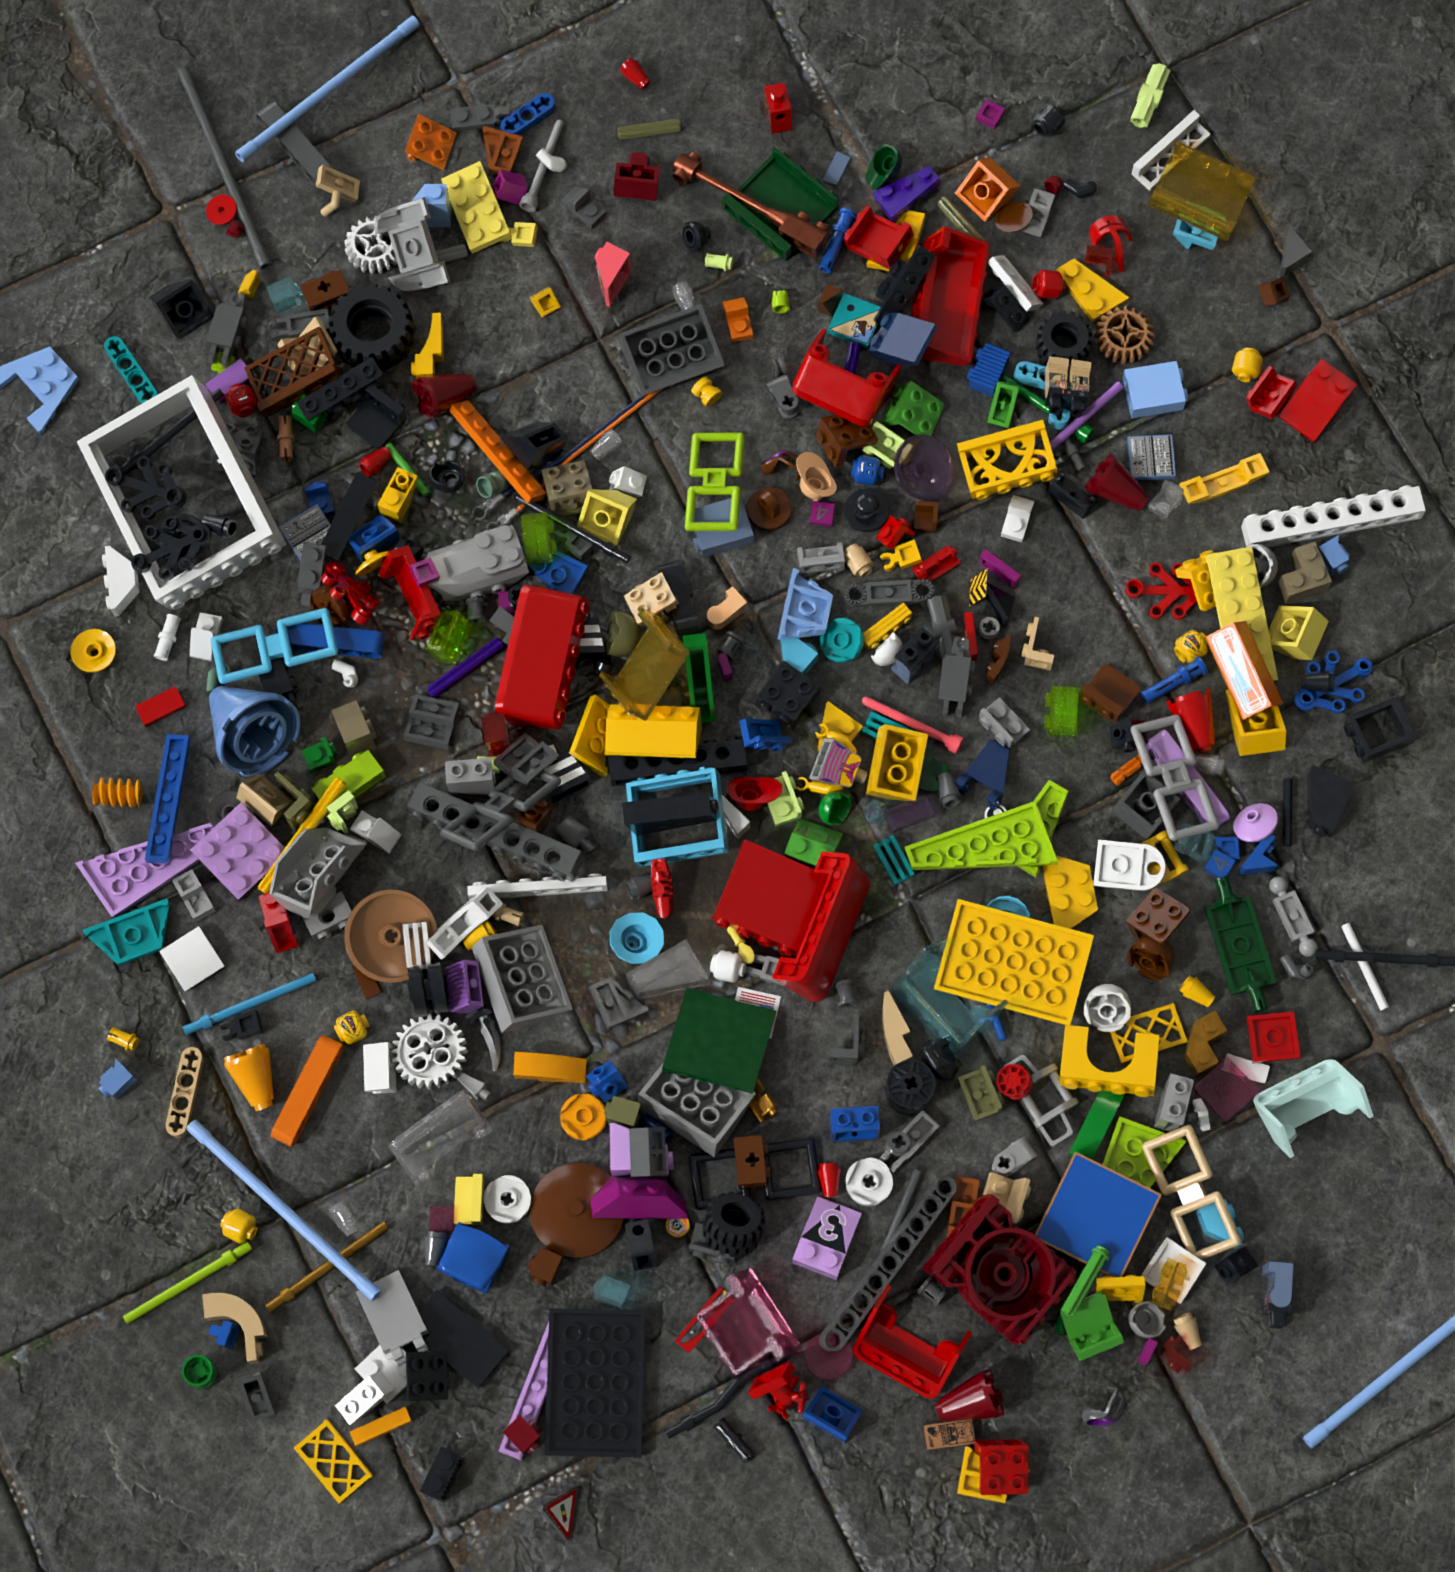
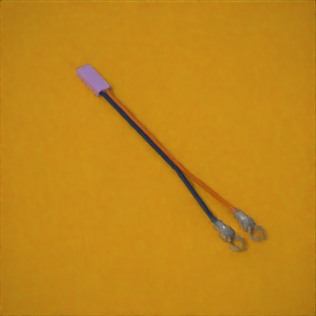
(506, 518)

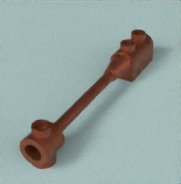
(792, 227)

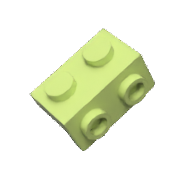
(886, 446)

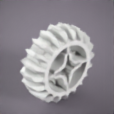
(376, 256)

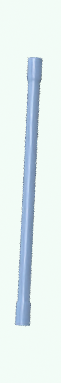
(254, 145)
(365, 1285)
(1323, 1430)

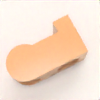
(727, 611)

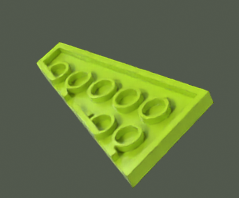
(997, 841)
(1126, 1151)

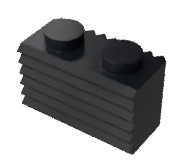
(441, 1474)

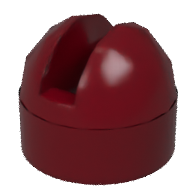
(1053, 184)
(234, 229)

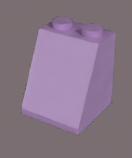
(620, 1152)

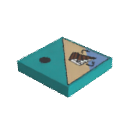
(854, 320)

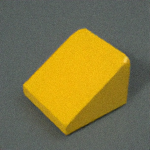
(249, 284)
(545, 302)

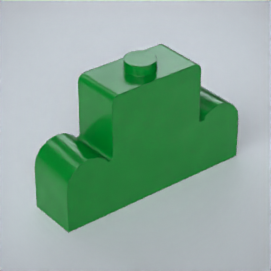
(699, 675)

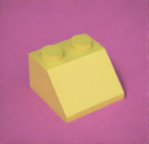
(1297, 631)

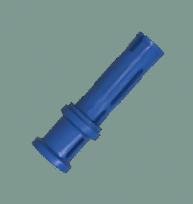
(839, 229)
(1185, 678)

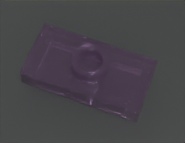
(909, 813)

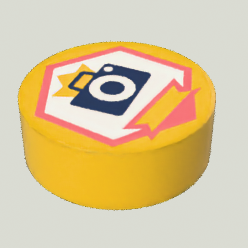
(677, 1227)

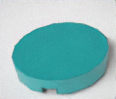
(842, 640)

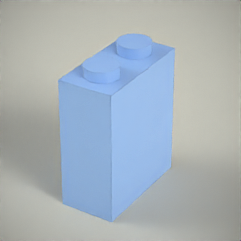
(1154, 389)

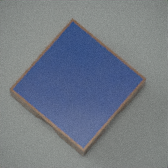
(1097, 1209)

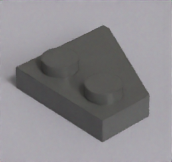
(615, 1003)

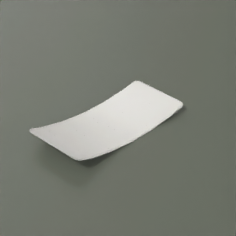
(1255, 1072)

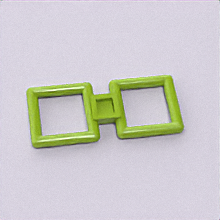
(714, 482)

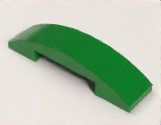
(1096, 1123)

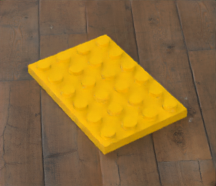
(1013, 959)

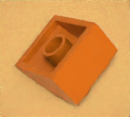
(987, 188)

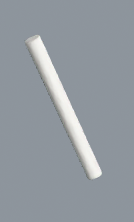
(1365, 967)

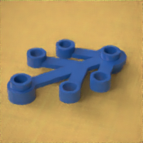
(1314, 696)

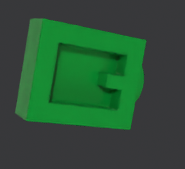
(319, 755)

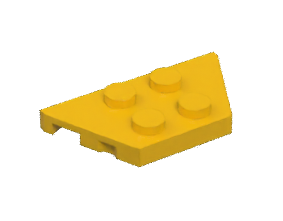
(1069, 892)

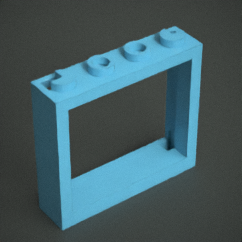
(688, 851)

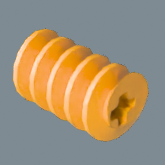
(117, 793)

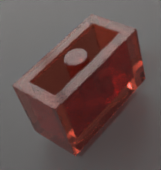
(495, 733)

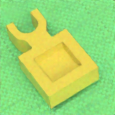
(522, 234)

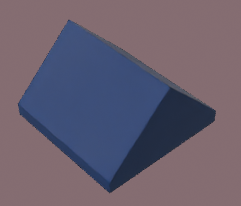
(375, 535)
(832, 1414)

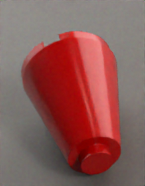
(1197, 718)

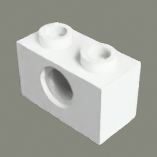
(365, 1397)

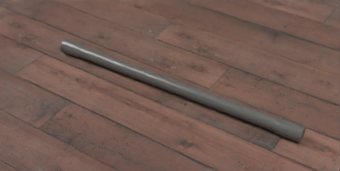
(258, 249)

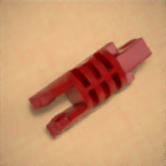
(662, 887)

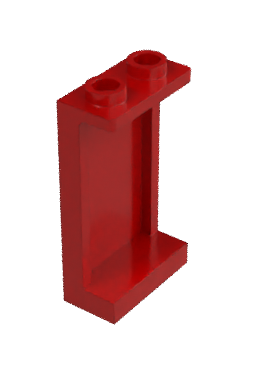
(418, 599)

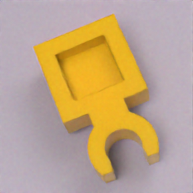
(905, 555)

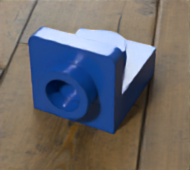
(319, 494)

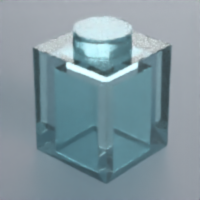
(284, 294)
(611, 1292)

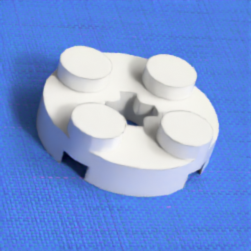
(863, 1169)
(514, 1211)

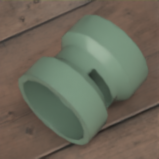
(491, 484)

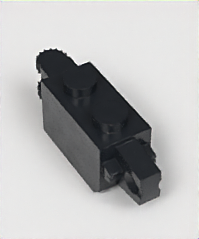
(277, 679)

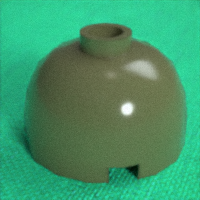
(623, 634)

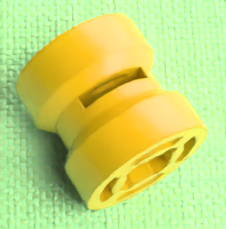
(707, 392)

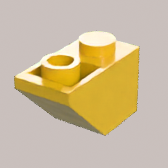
(398, 495)

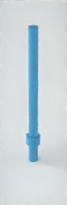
(207, 1021)

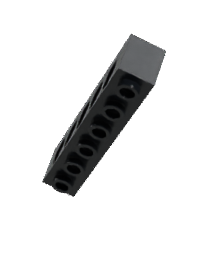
(710, 748)

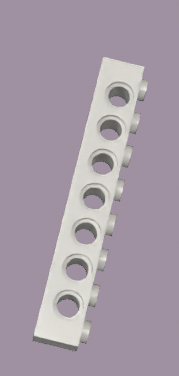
(1408, 496)

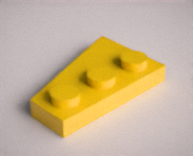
(917, 222)
(1090, 290)

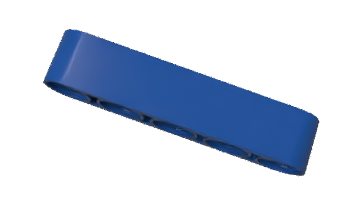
(349, 641)

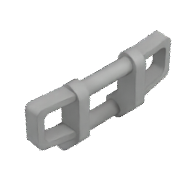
(1041, 1120)

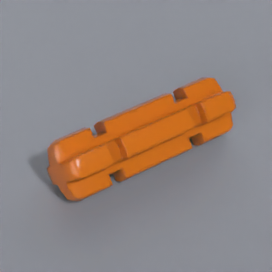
(1126, 770)

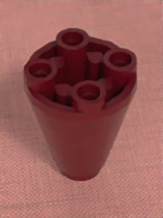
(439, 392)
(1117, 484)
(972, 1400)

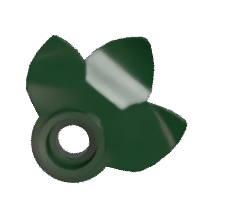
(930, 771)

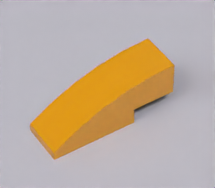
(549, 1067)

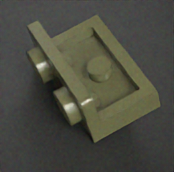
(980, 1093)

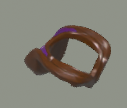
(769, 465)

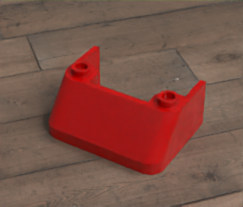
(840, 390)
(904, 1355)

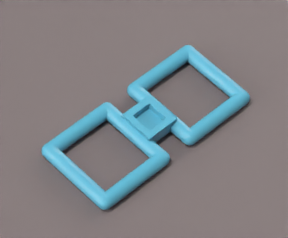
(274, 646)

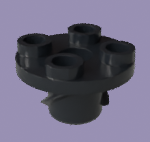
(866, 510)

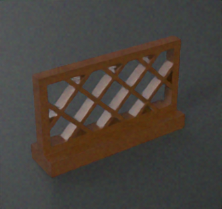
(305, 385)

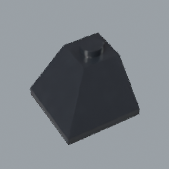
(181, 307)

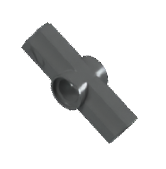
(942, 624)

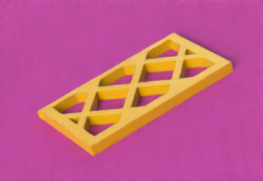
(1164, 1044)
(312, 1462)

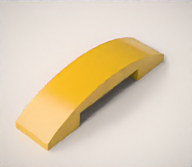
(1226, 480)

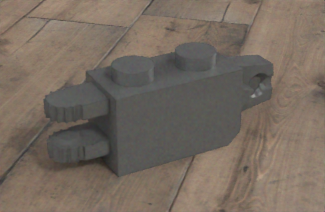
(227, 328)
(955, 674)

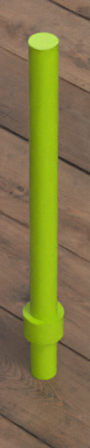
(228, 1258)

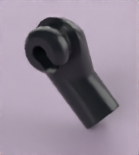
(1082, 190)

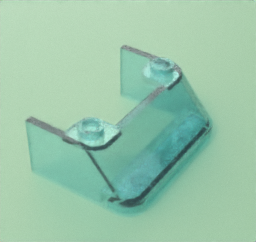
(939, 1011)

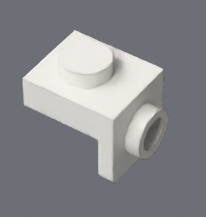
(628, 481)

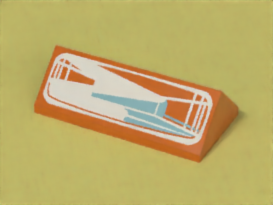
(1243, 669)

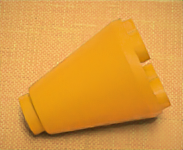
(253, 1075)

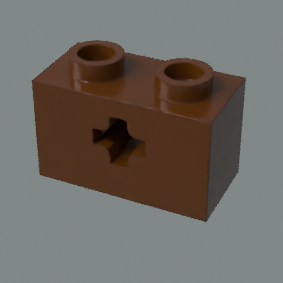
(314, 290)
(744, 1149)

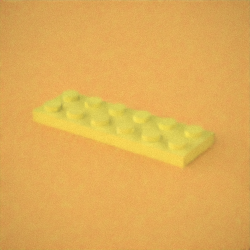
(1240, 598)

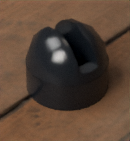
(603, 665)

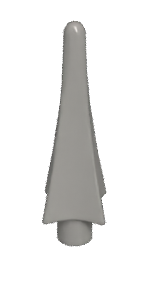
(473, 1085)

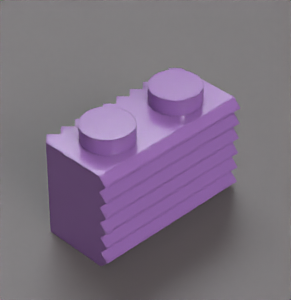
(464, 986)

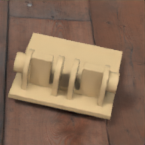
(652, 595)

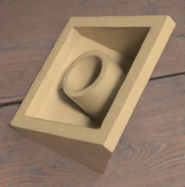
(264, 798)

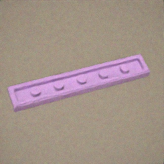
(532, 1395)

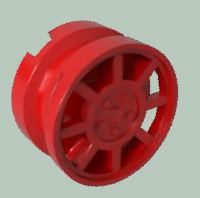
(1014, 1082)

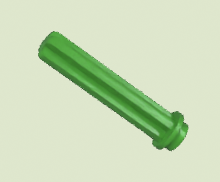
(1085, 1280)

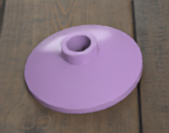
(1255, 822)

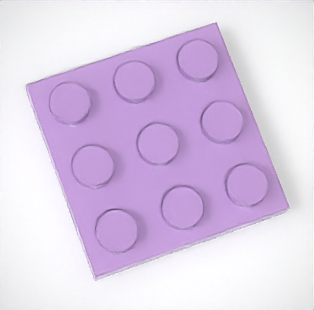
(238, 850)

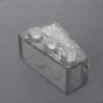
(668, 972)

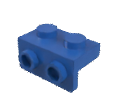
(763, 734)

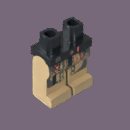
(1066, 386)

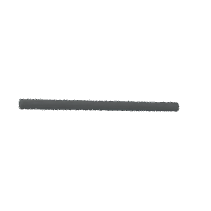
(898, 1219)

